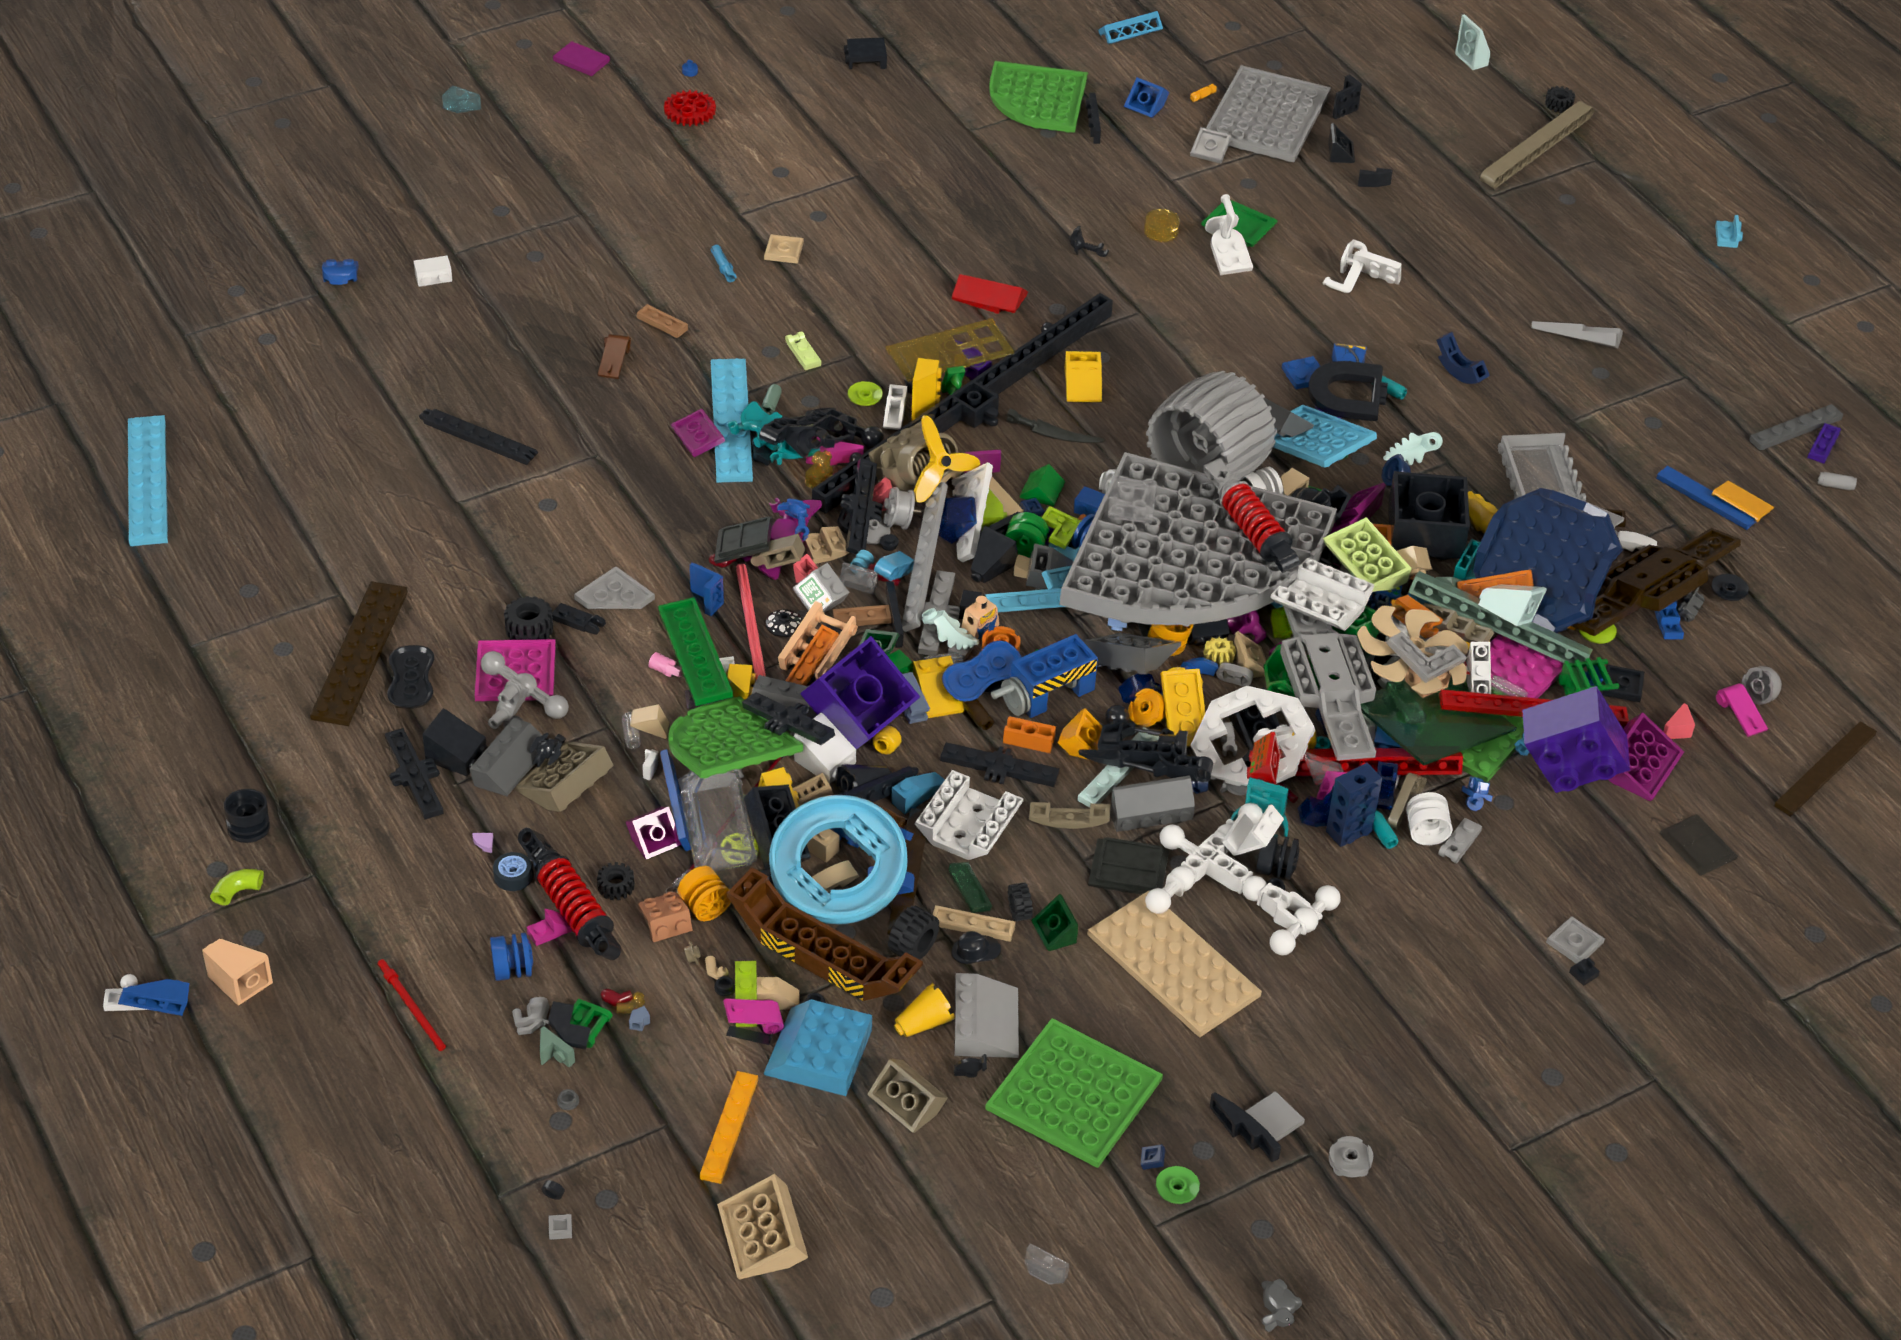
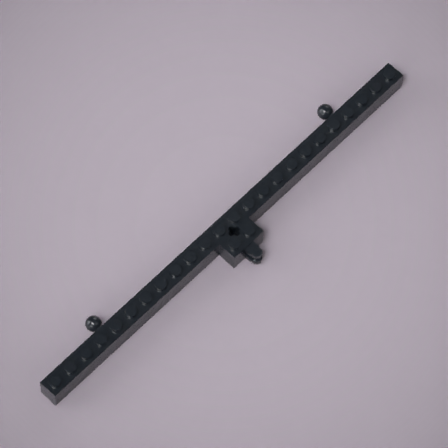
(979, 398)

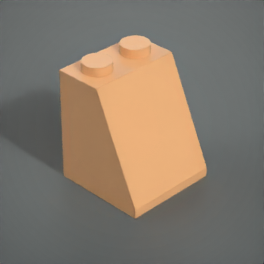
(237, 969)

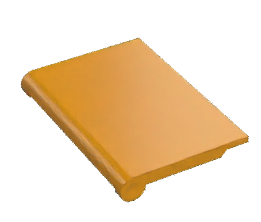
(1742, 500)

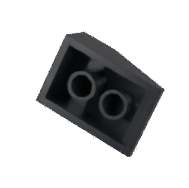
(1250, 721)

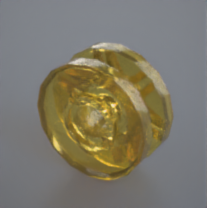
(1162, 225)

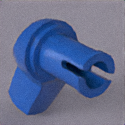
(1205, 665)

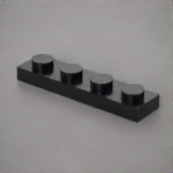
(1093, 115)

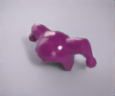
(1247, 624)

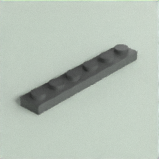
(1795, 427)

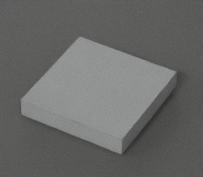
(1210, 145)
(1575, 940)
(1276, 1116)

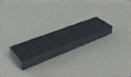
(895, 614)

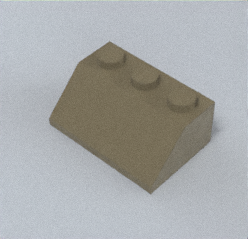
(906, 1095)

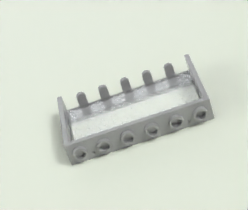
(1538, 463)

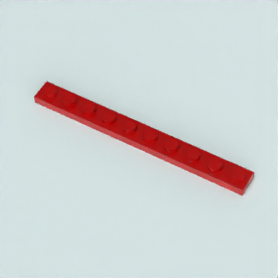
(1502, 704)

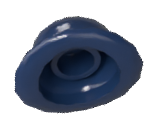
(1395, 463)

